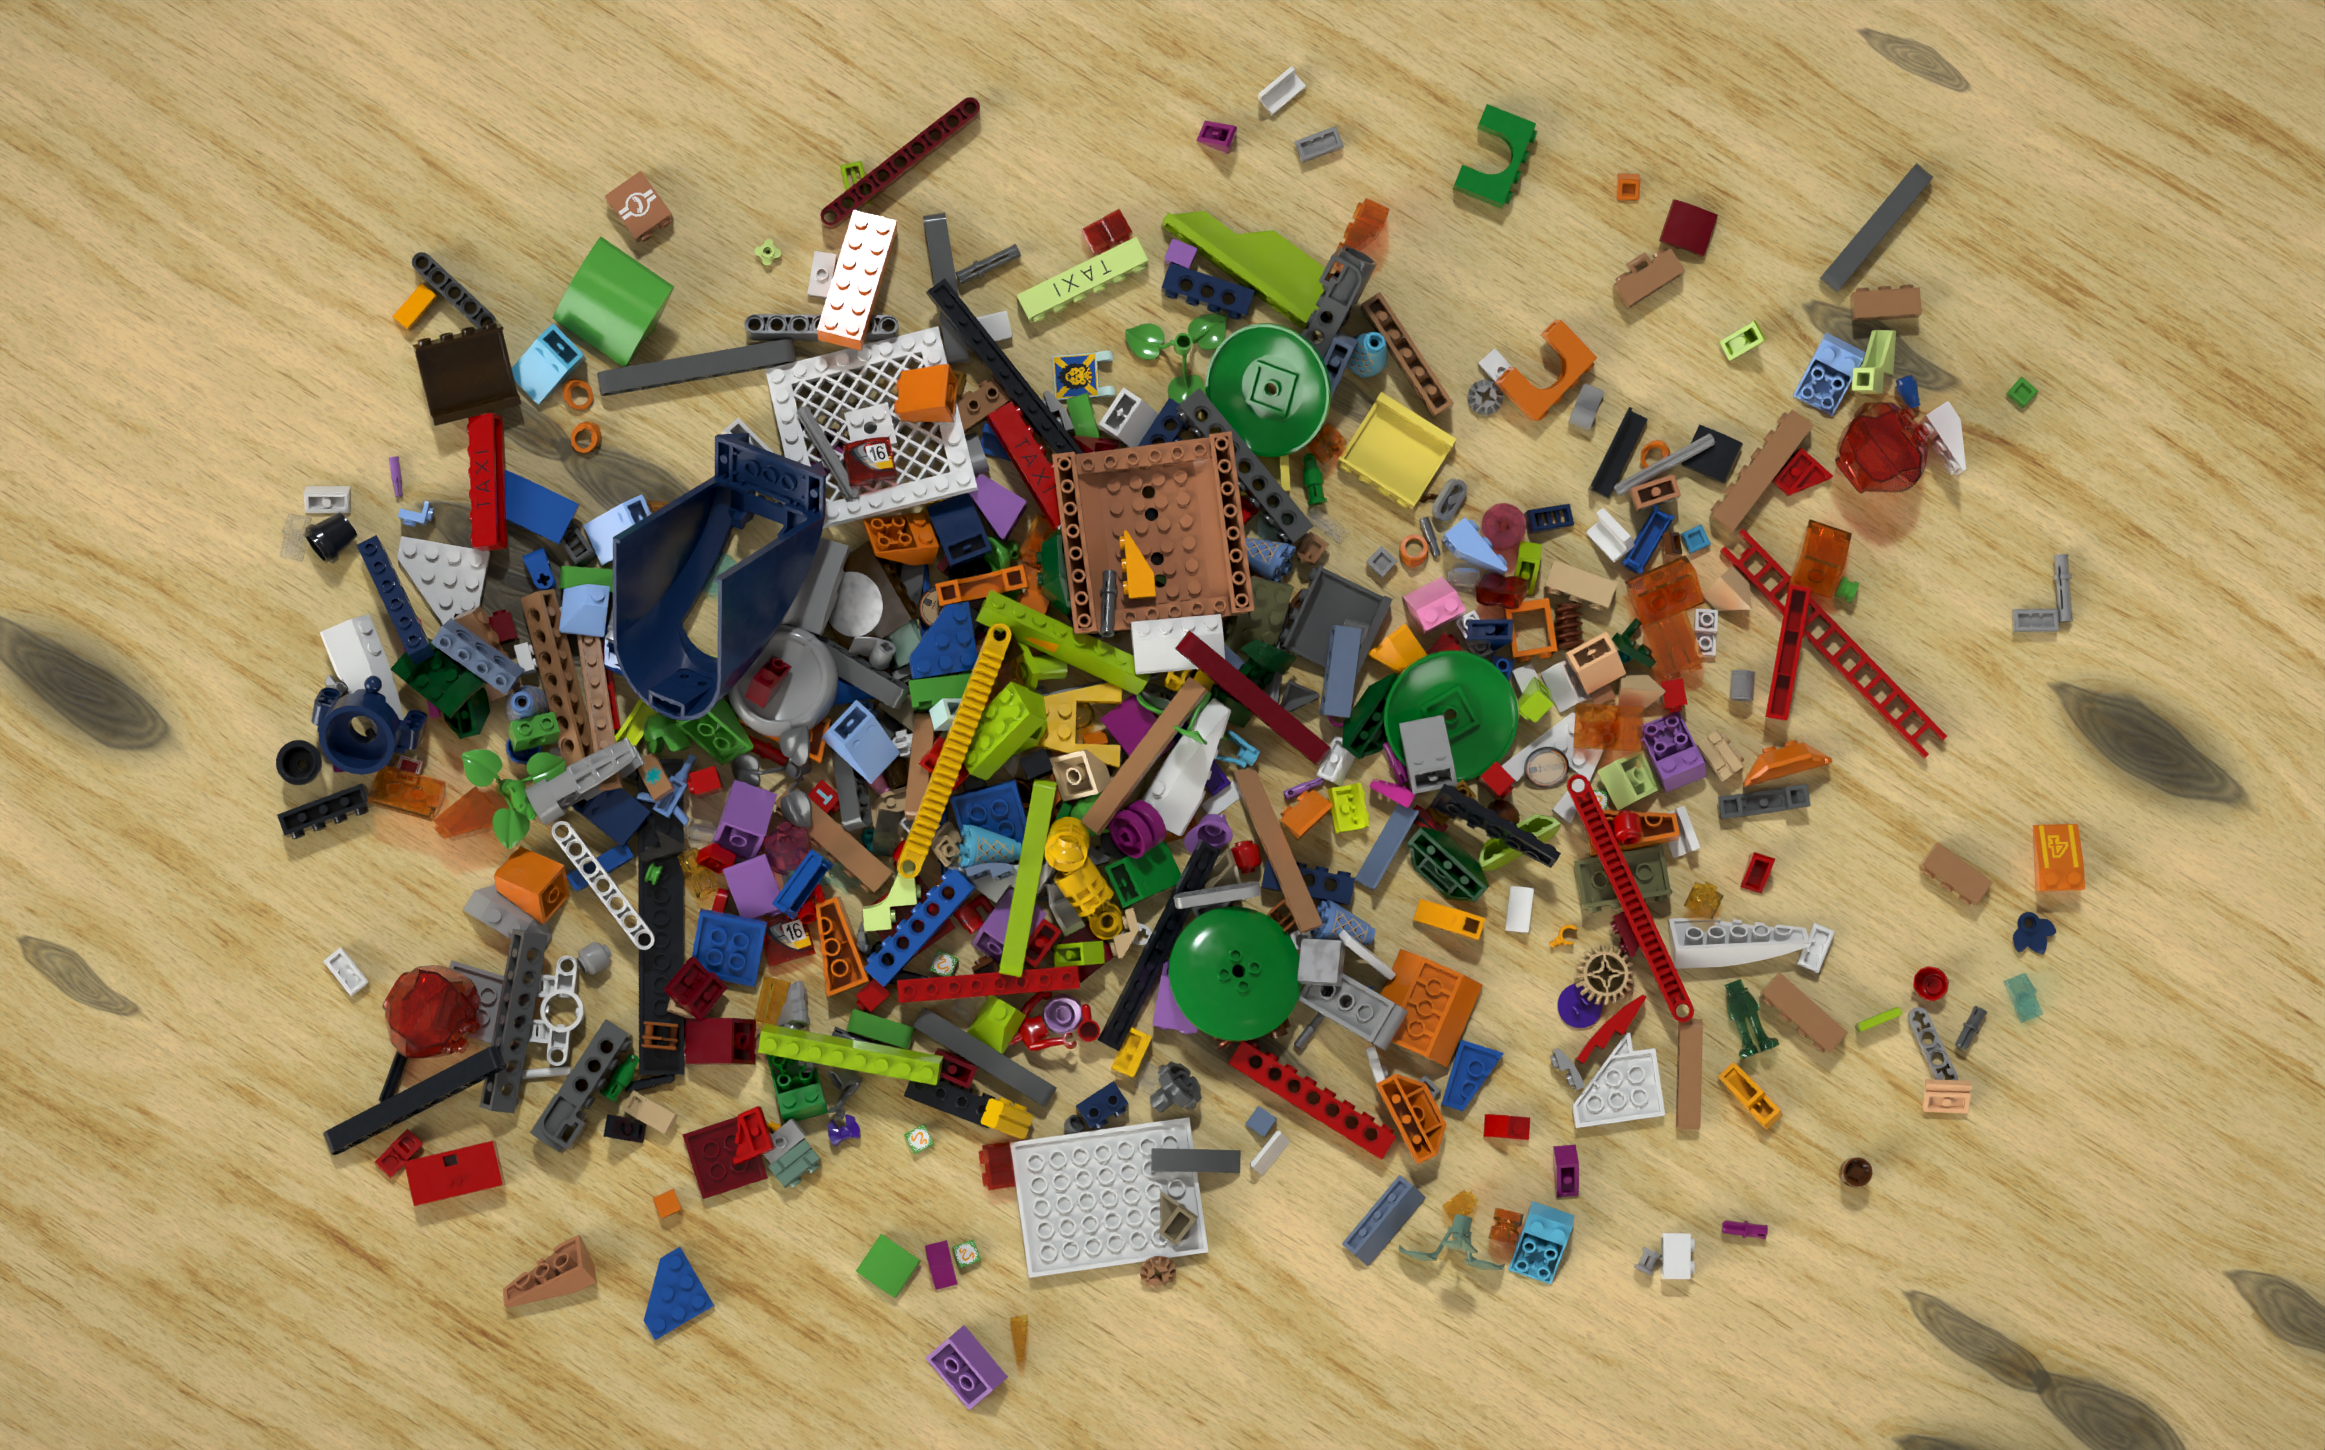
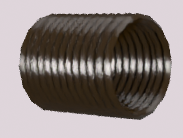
(1014, 648)
(896, 773)

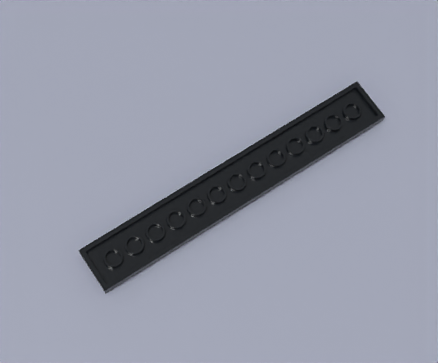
(663, 912)

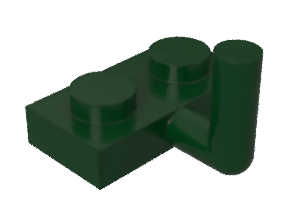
(1630, 647)

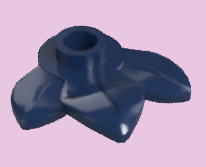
(2035, 936)

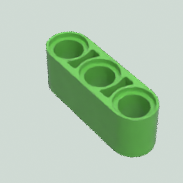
(576, 576)
(880, 1029)

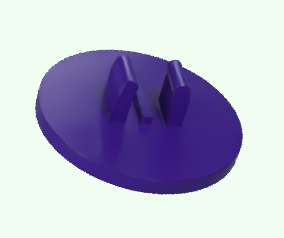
(1576, 1009)

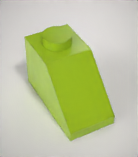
(1528, 563)
(1535, 700)
(1078, 954)

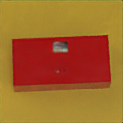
(454, 1173)

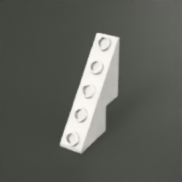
(996, 890)

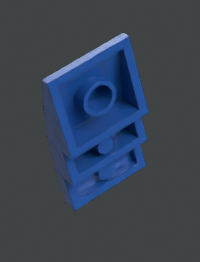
(537, 508)

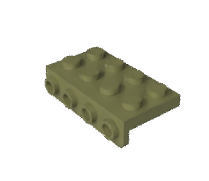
(1264, 623)
(1646, 866)

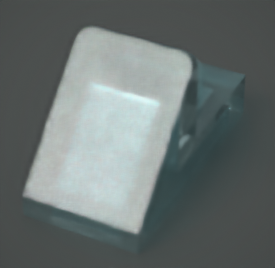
(2023, 997)

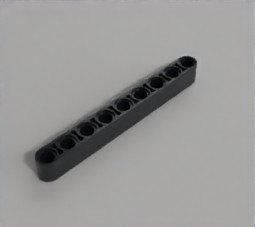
(414, 1100)

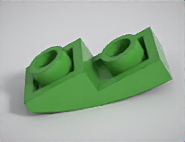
(1082, 416)

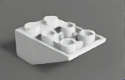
(1947, 437)

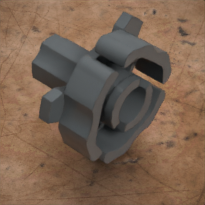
(1175, 1088)

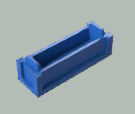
(1647, 540)
(609, 860)
(802, 884)

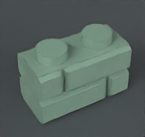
(795, 1163)

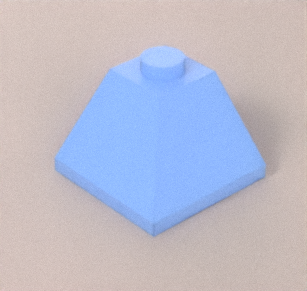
(584, 610)

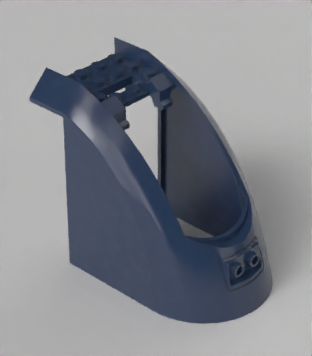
(674, 551)

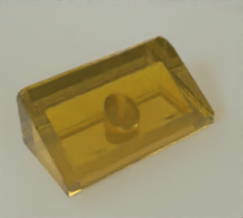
(771, 1000)

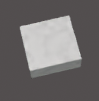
(1321, 962)

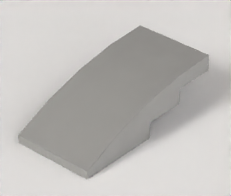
(818, 592)

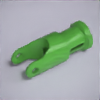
(519, 798)

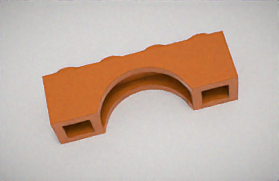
(978, 587)

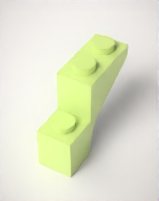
(1876, 363)
(902, 893)

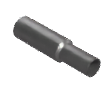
(1430, 535)
(1308, 1031)

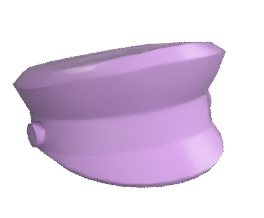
(1063, 1014)

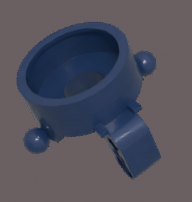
(357, 752)

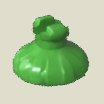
(1001, 553)

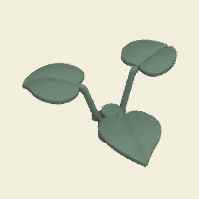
(1461, 1231)

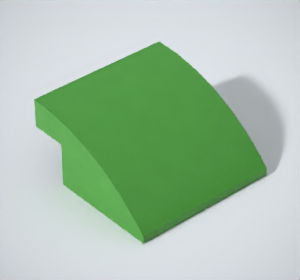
(613, 302)

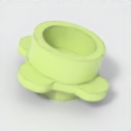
(767, 258)

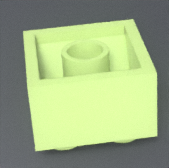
(1629, 779)

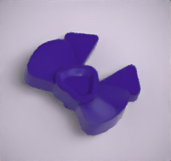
(846, 1132)

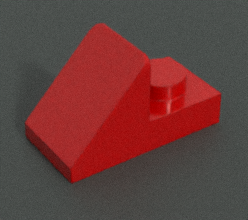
(1506, 1126)

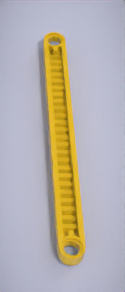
(954, 750)

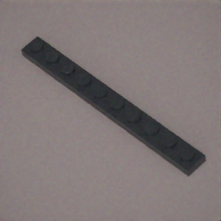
(1001, 369)
(1157, 948)

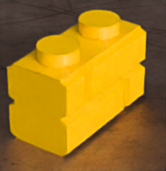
(1007, 1118)

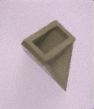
(1223, 872)
(1174, 1219)

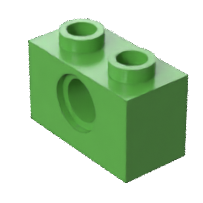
(533, 731)

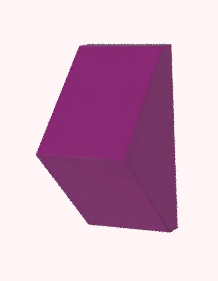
(1217, 135)
(941, 1265)

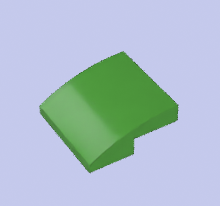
(888, 1266)

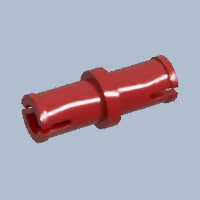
(767, 751)

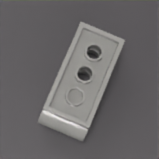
(1368, 1016)

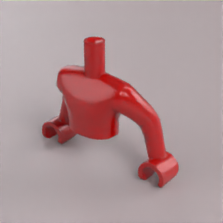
(1034, 1031)

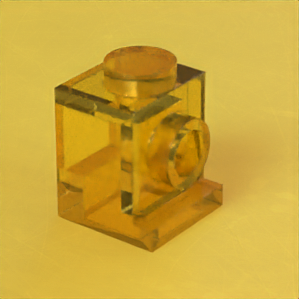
(1460, 1204)

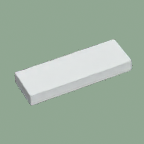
(1367, 955)

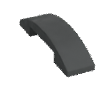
(1764, 801)
(1195, 1160)

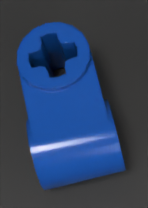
(539, 567)

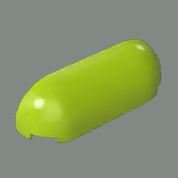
(1497, 854)

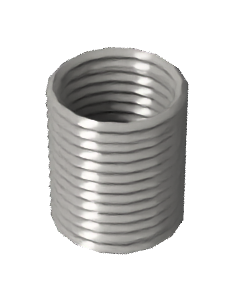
(1742, 685)

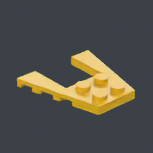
(1061, 721)

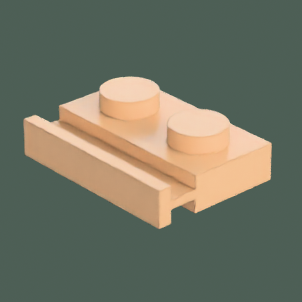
(1946, 1096)

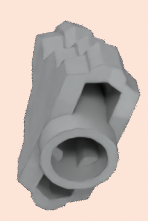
(795, 1011)

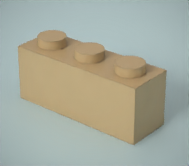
(1580, 586)

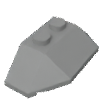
(501, 913)

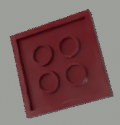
(712, 1156)

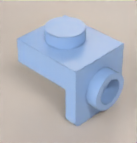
(412, 518)

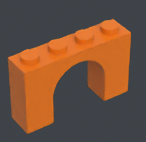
(1574, 359)

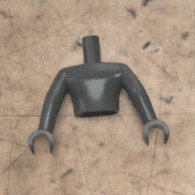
(842, 1079)

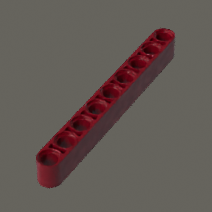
(903, 153)
(1253, 698)

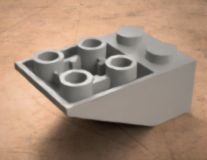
(1427, 754)

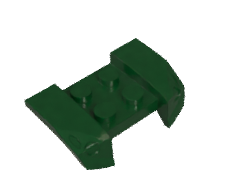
(1260, 669)
(439, 680)

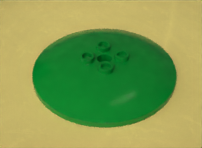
(1240, 380)
(1474, 689)
(1210, 992)

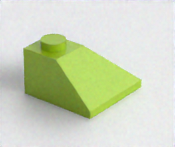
(996, 1024)

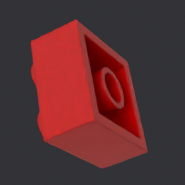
(715, 858)

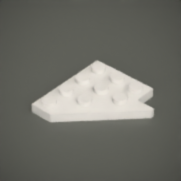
(445, 574)
(1622, 1088)

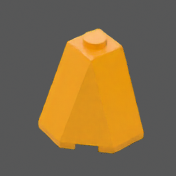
(1398, 650)

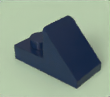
(1490, 631)

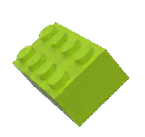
(1002, 730)

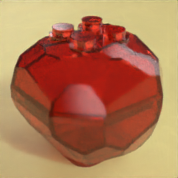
(1882, 448)
(432, 1012)

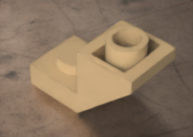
(945, 843)
(1124, 941)
(650, 1112)

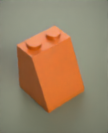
(927, 394)
(533, 883)

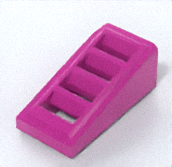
(1396, 792)

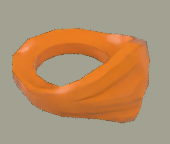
(567, 394)
(596, 436)
(1656, 443)
(1413, 561)

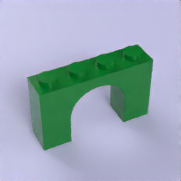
(1496, 187)

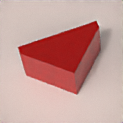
(1757, 872)

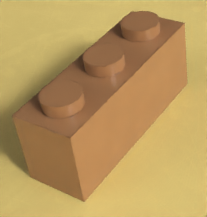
(1885, 303)
(1955, 875)

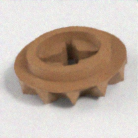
(1162, 1264)

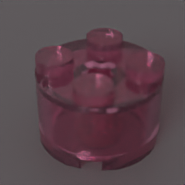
(1514, 521)
(786, 847)

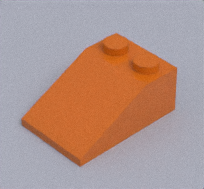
(1305, 814)

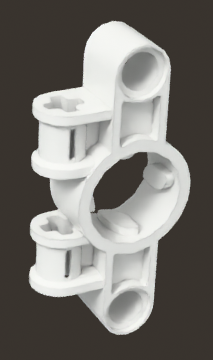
(557, 1037)

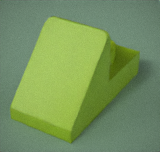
(1742, 341)

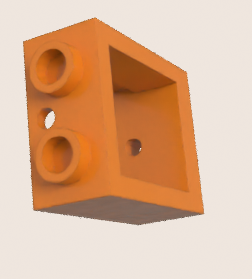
(1544, 652)

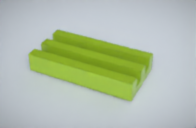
(851, 165)
(1878, 1019)

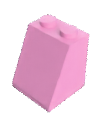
(1434, 605)

